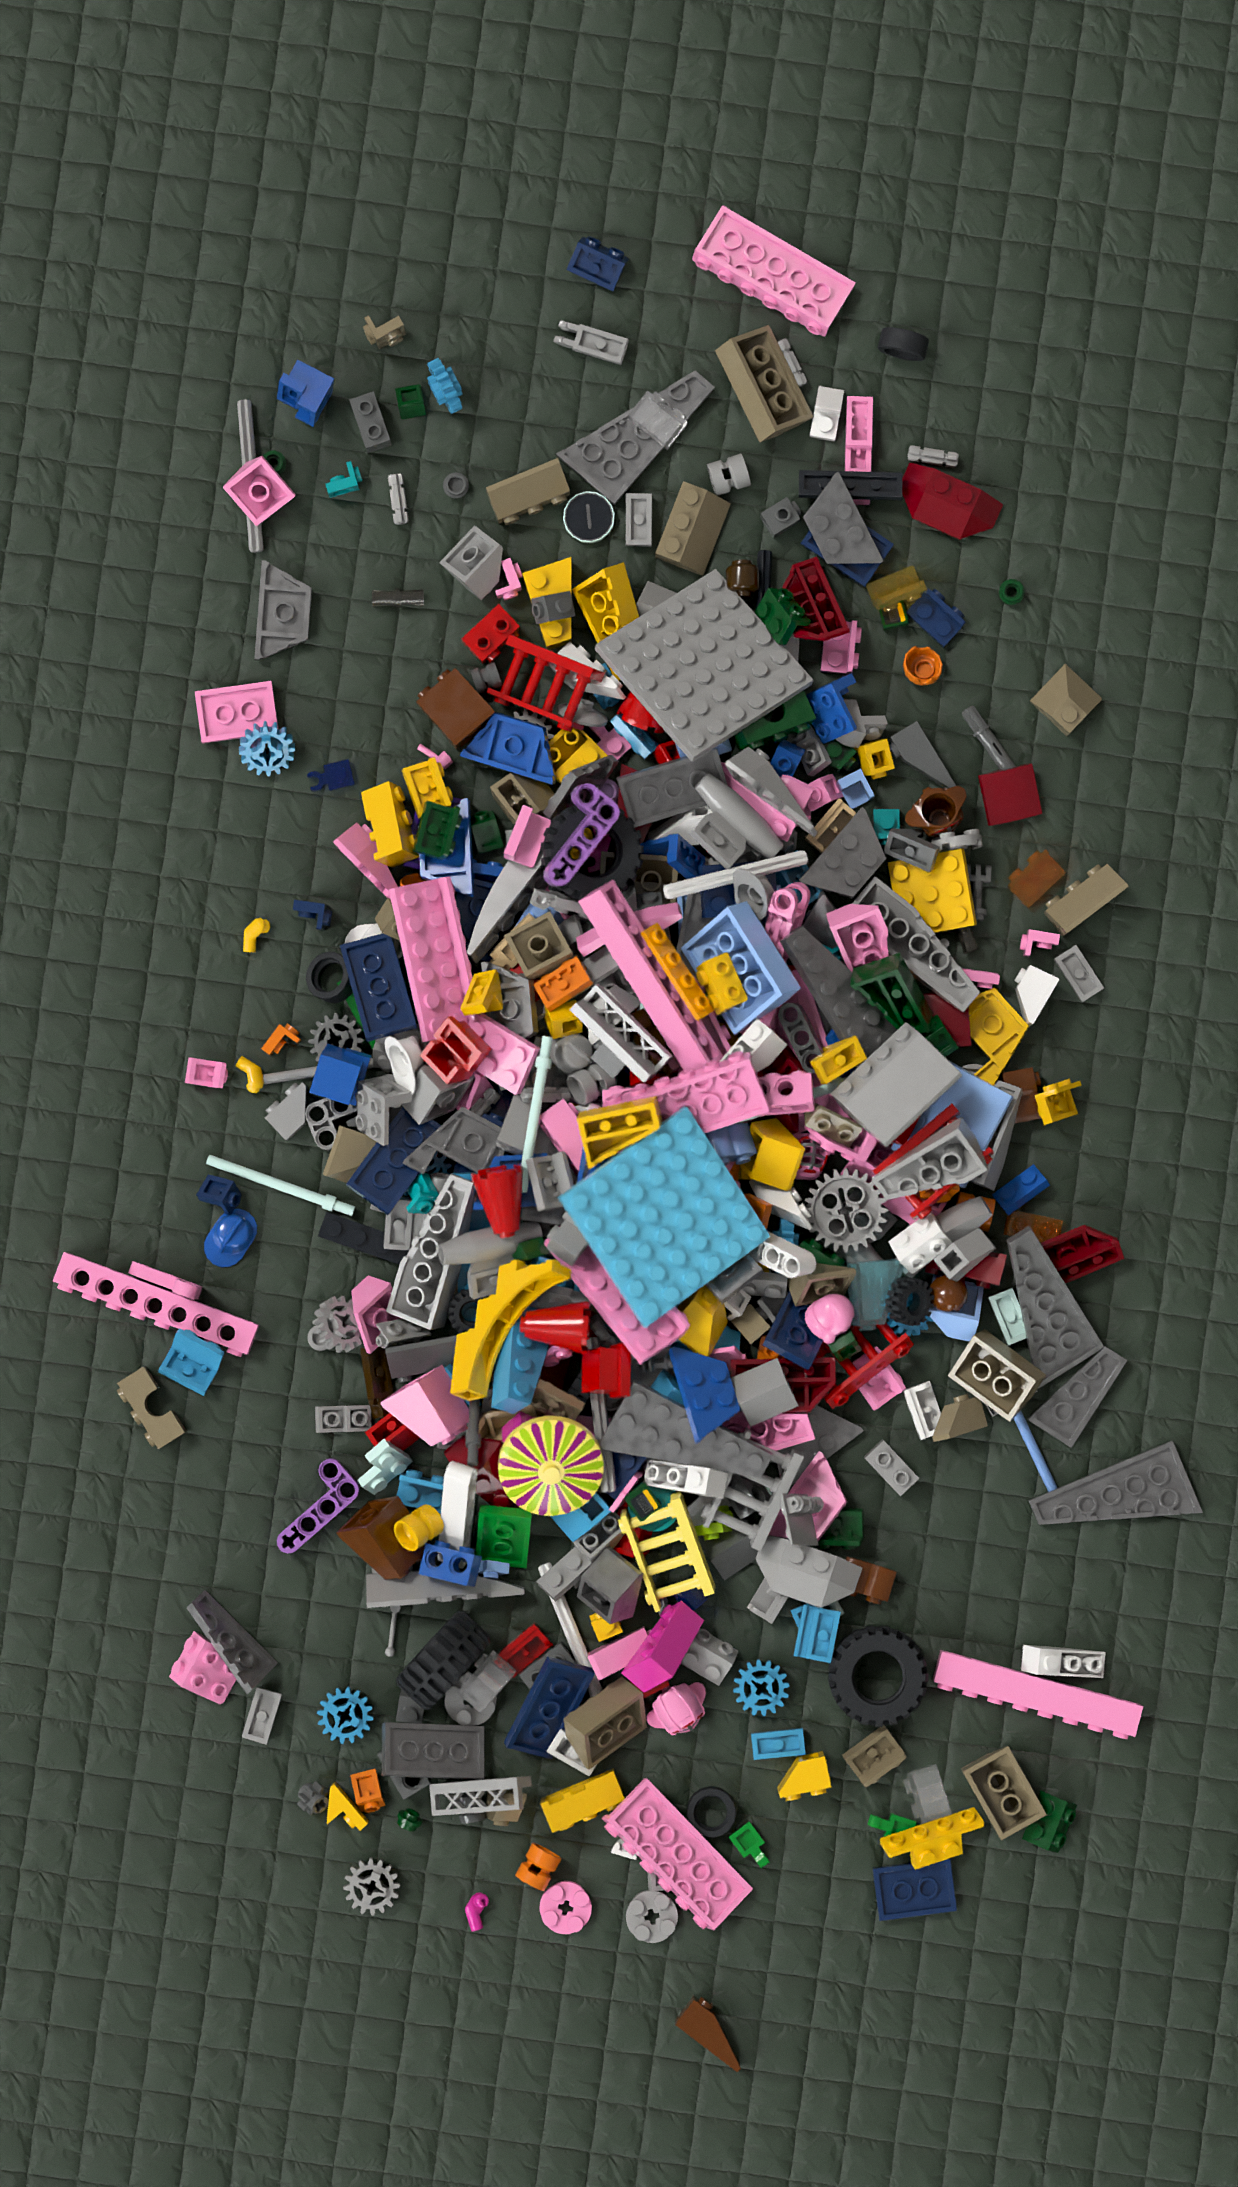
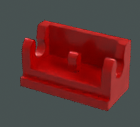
(525, 1648)

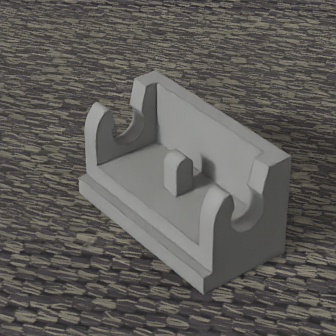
(514, 1127)
(766, 1603)

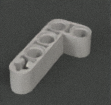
(330, 1116)

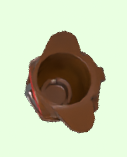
(937, 810)

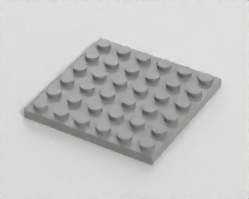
(703, 665)

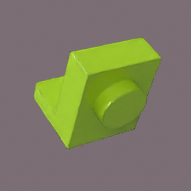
(714, 1528)

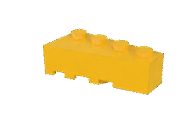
(607, 602)

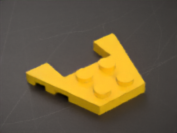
(996, 1031)

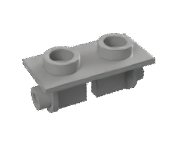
(399, 1331)

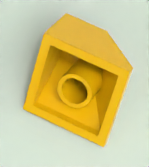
(706, 1321)

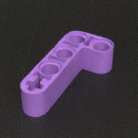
(577, 838)
(315, 1511)

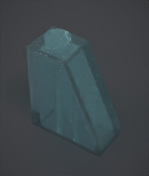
(870, 1290)

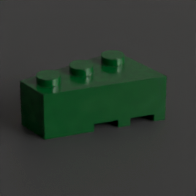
(894, 992)

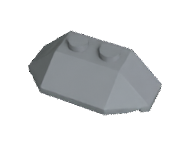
(806, 1572)

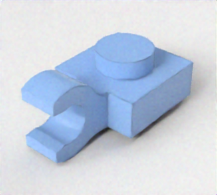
(492, 1569)

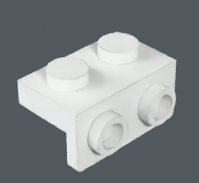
(920, 1243)

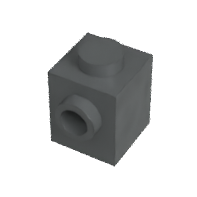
(781, 517)

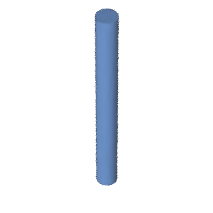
(1035, 1452)

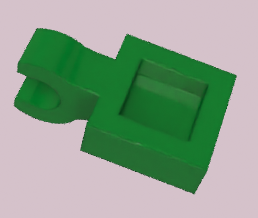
(893, 1825)
(748, 1841)

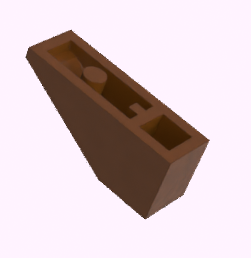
(703, 2026)

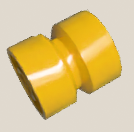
(418, 1527)

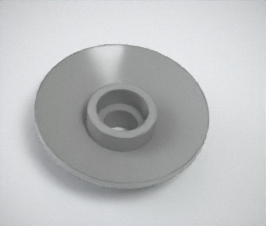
(586, 714)

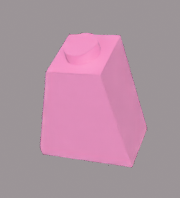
(617, 1653)

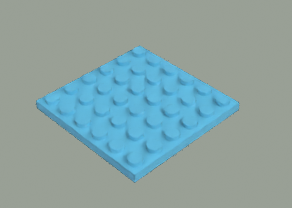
(664, 1217)

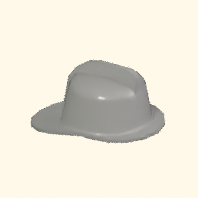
(754, 890)
(571, 1053)

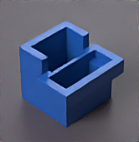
(305, 391)
(339, 1074)

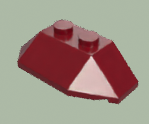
(948, 502)
(817, 599)
(1082, 1252)
(807, 1385)
(488, 1481)

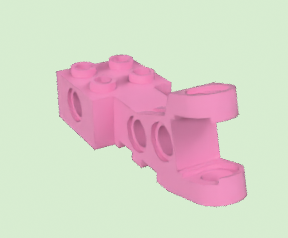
(781, 921)

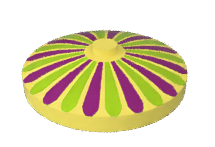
(550, 1465)

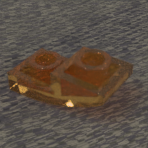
(1042, 1226)

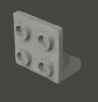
(373, 1105)

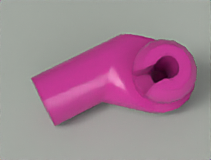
(474, 1908)

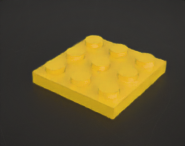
(938, 896)

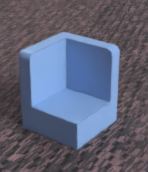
(855, 789)

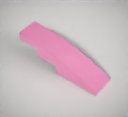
(858, 436)
(662, 914)

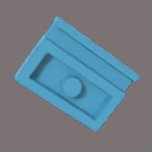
(817, 1633)

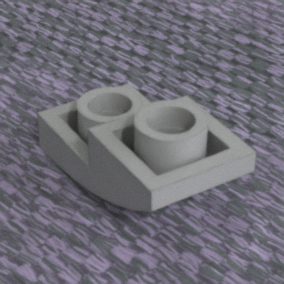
(815, 755)
(343, 1418)

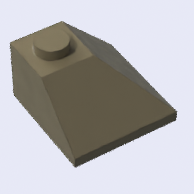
(1066, 700)
(539, 946)
(347, 1153)
(821, 1282)

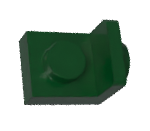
(840, 755)
(486, 831)
(940, 1037)
(845, 1346)

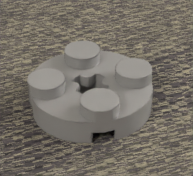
(948, 840)
(464, 1713)
(644, 1929)

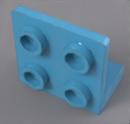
(418, 1490)

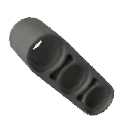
(792, 1030)

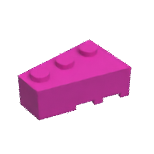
(663, 1647)

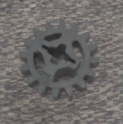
(329, 1026)

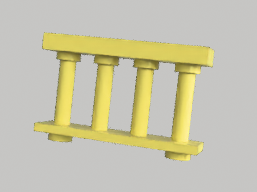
(693, 1556)

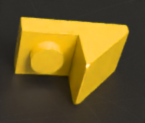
(483, 994)
(838, 1059)
(341, 1802)

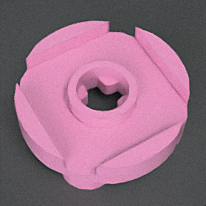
(573, 1920)

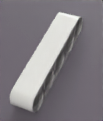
(784, 1257)
(458, 1506)

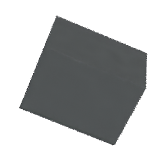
(729, 1551)

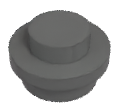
(456, 485)

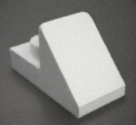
(826, 413)
(564, 1751)

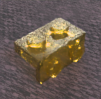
(894, 588)

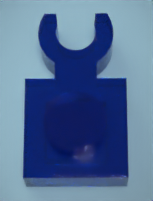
(336, 775)

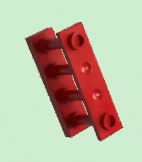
(563, 666)
(947, 1116)
(898, 1348)

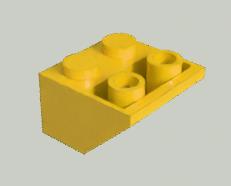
(572, 751)
(776, 1155)
(805, 1775)

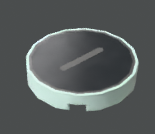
(588, 517)

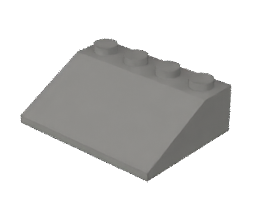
(895, 1084)

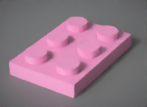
(233, 709)
(510, 1056)

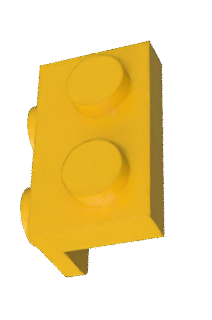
(426, 784)
(721, 983)
(1057, 1101)

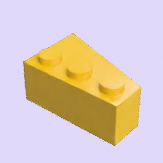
(551, 580)
(390, 824)
(616, 1126)
(582, 1801)

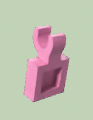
(611, 742)

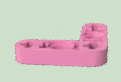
(166, 1280)

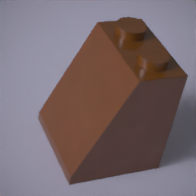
(455, 708)
(374, 1539)

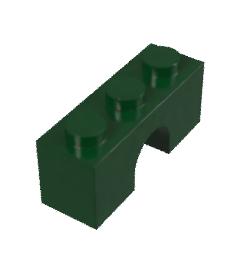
(793, 716)

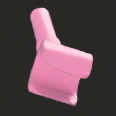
(443, 758)

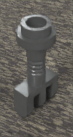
(977, 884)

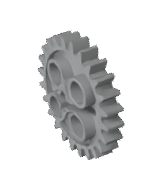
(823, 1216)

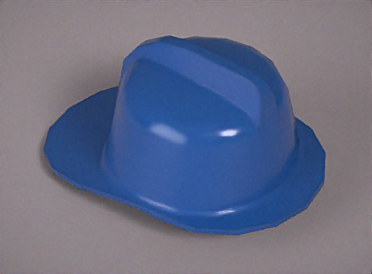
(230, 1238)

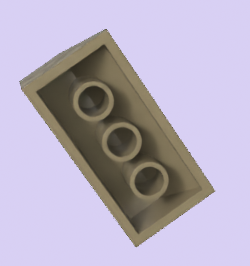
(764, 383)

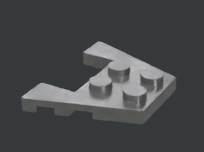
(462, 1138)

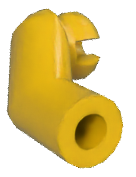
(252, 931)
(254, 1074)

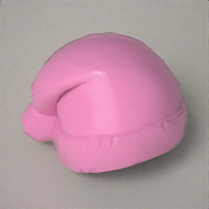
(829, 1317)

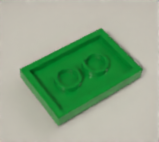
(504, 1535)

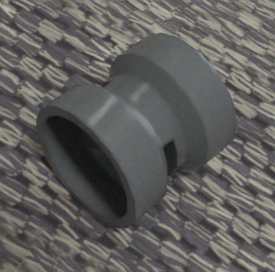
(486, 678)
(470, 1817)

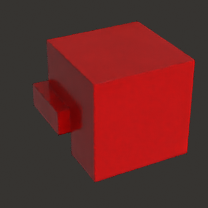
(455, 1051)
(607, 1371)

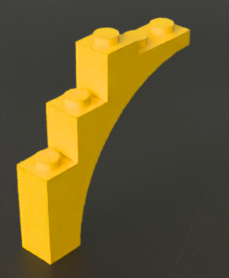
(495, 1316)

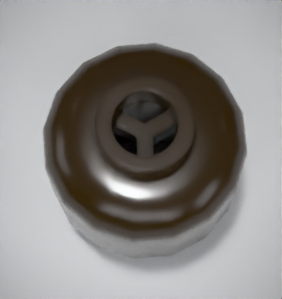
(742, 578)

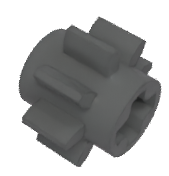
(313, 1798)

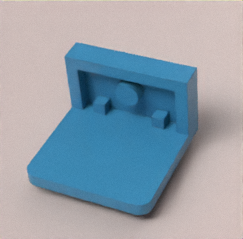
(192, 1361)

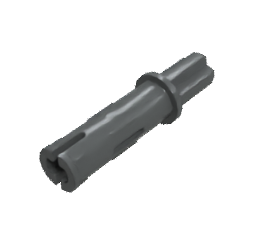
(987, 738)

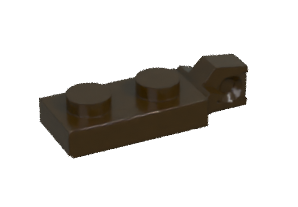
(645, 1020)
(377, 1379)

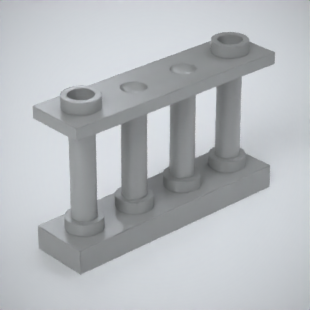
(767, 1509)

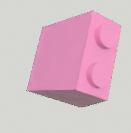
(429, 1407)

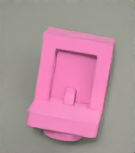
(512, 574)
(206, 1073)

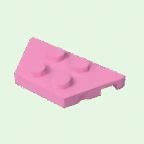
(820, 1482)

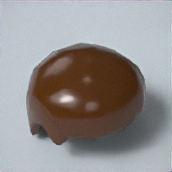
(948, 1294)

